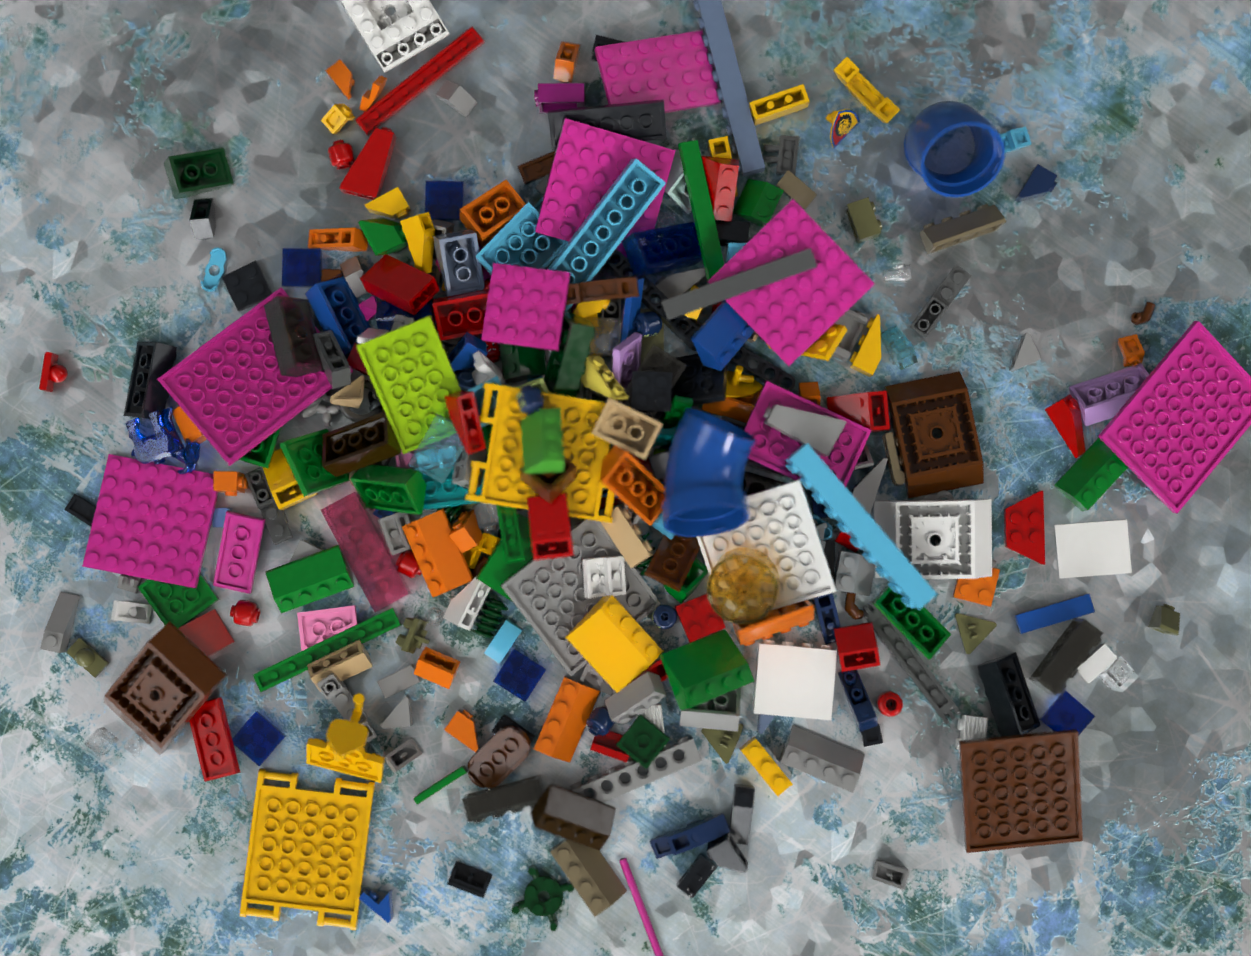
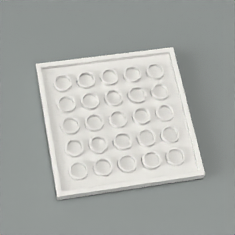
(787, 534)

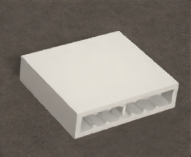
(794, 680)

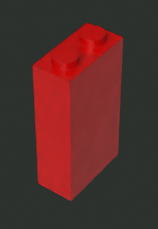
(400, 284)

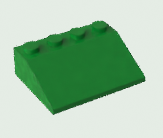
(497, 570)
(705, 669)

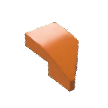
(342, 77)
(371, 95)

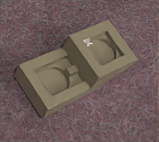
(796, 189)

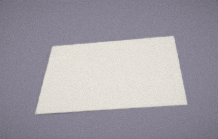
(1093, 549)

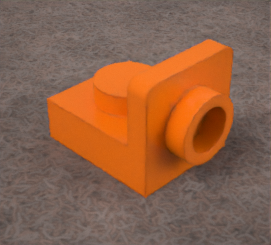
(1131, 350)

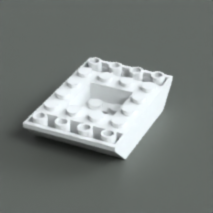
(399, 35)
(962, 529)

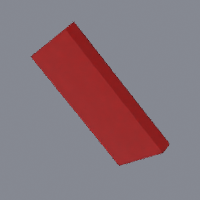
(214, 741)

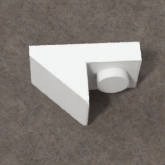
(485, 369)
(131, 612)

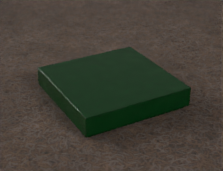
(643, 741)

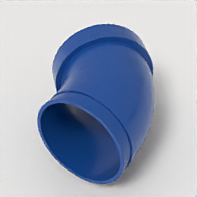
(940, 118)
(706, 476)

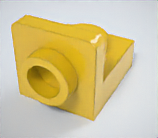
(337, 117)

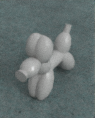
(322, 409)

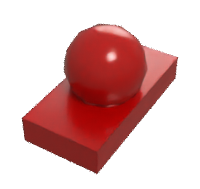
(51, 372)

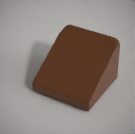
(329, 274)

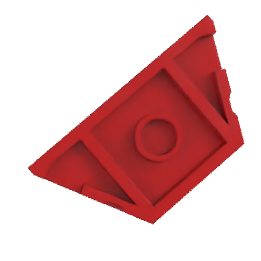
(1025, 527)

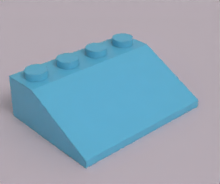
(520, 244)

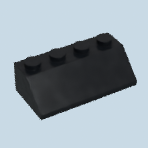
(144, 390)
(1008, 695)

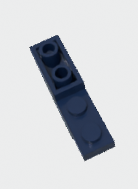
(690, 837)

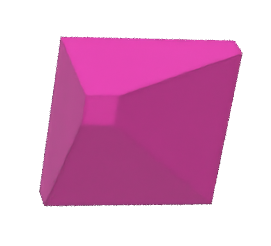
(369, 307)

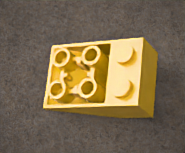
(283, 483)

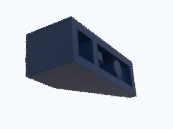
(826, 616)

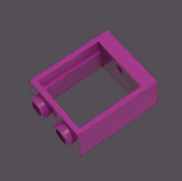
(559, 96)

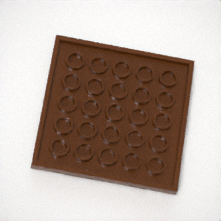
(1021, 790)

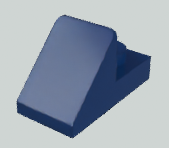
(382, 908)

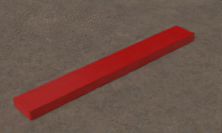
(419, 80)

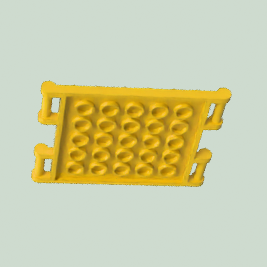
(505, 455)
(307, 849)

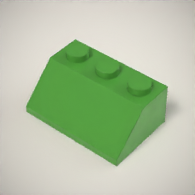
(542, 442)

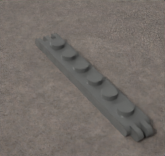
(912, 664)

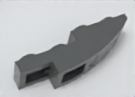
(940, 301)
(274, 518)

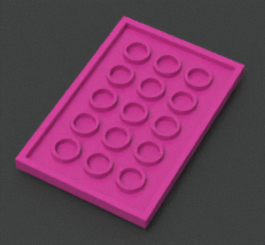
(659, 69)
(774, 447)

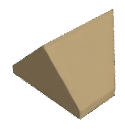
(350, 395)

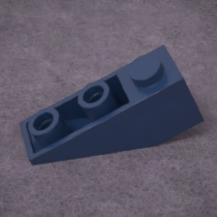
(858, 700)

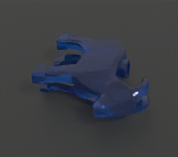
(162, 443)

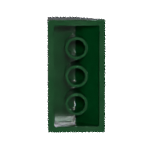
(522, 362)
(568, 363)

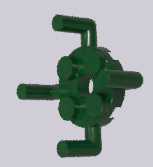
(539, 907)

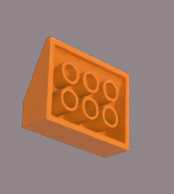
(776, 621)

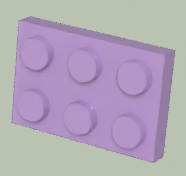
(627, 359)

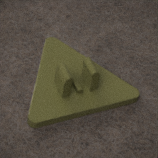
(973, 630)
(723, 741)

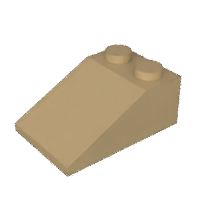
(627, 429)

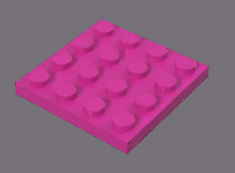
(526, 306)

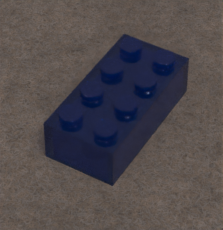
(663, 249)

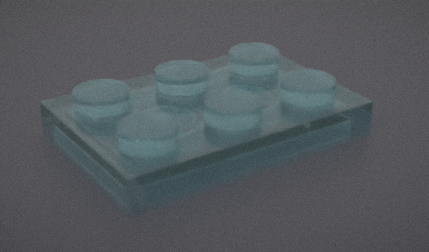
(438, 450)

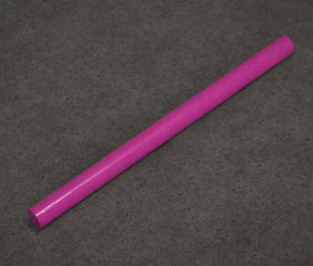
(641, 908)

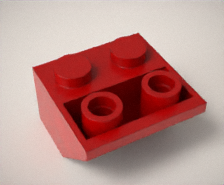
(856, 646)

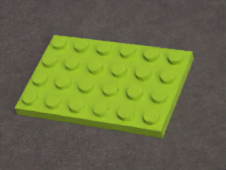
(410, 378)

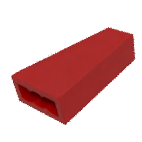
(370, 168)

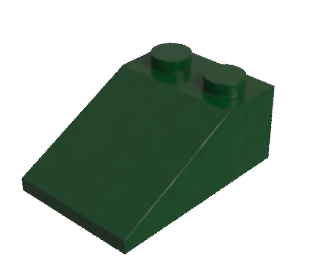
(198, 172)

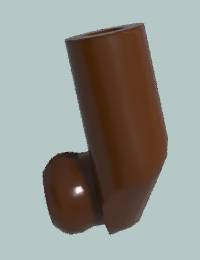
(1144, 316)
(479, 566)
(850, 607)

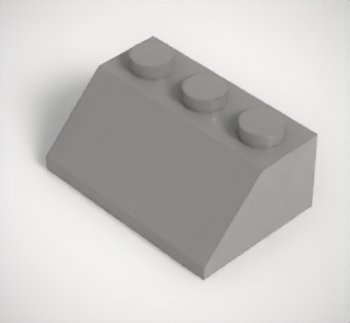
(717, 713)

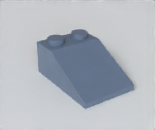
(458, 262)

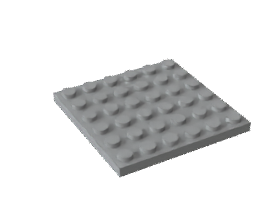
(553, 592)

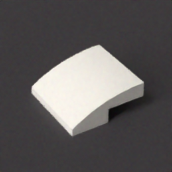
(604, 576)

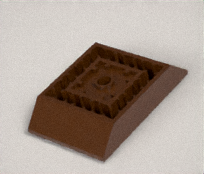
(930, 462)
(179, 674)

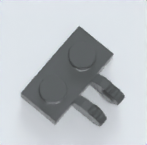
(787, 154)

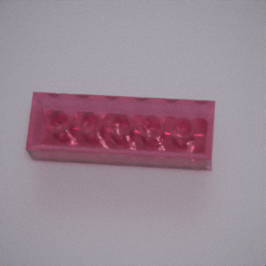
(366, 551)

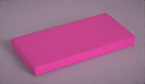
(239, 552)

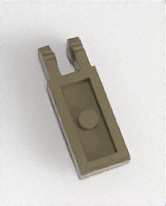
(894, 461)

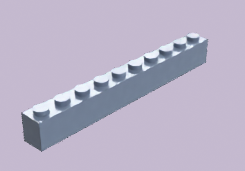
(730, 86)

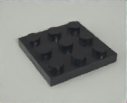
(700, 382)

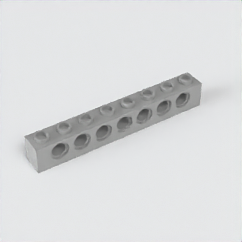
(637, 780)

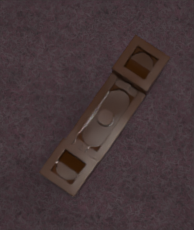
(602, 290)

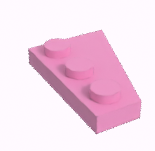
(322, 624)

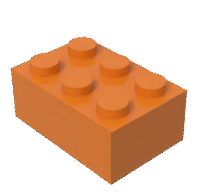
(491, 211)

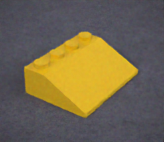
(613, 643)

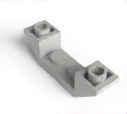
(342, 698)

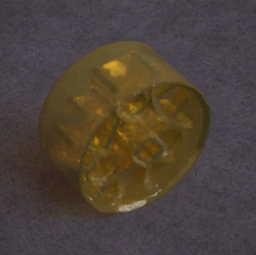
(741, 594)

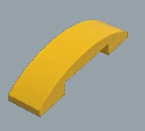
(864, 91)

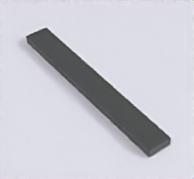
(739, 284)

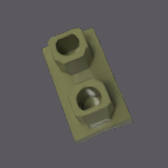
(415, 636)

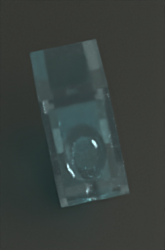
(899, 347)

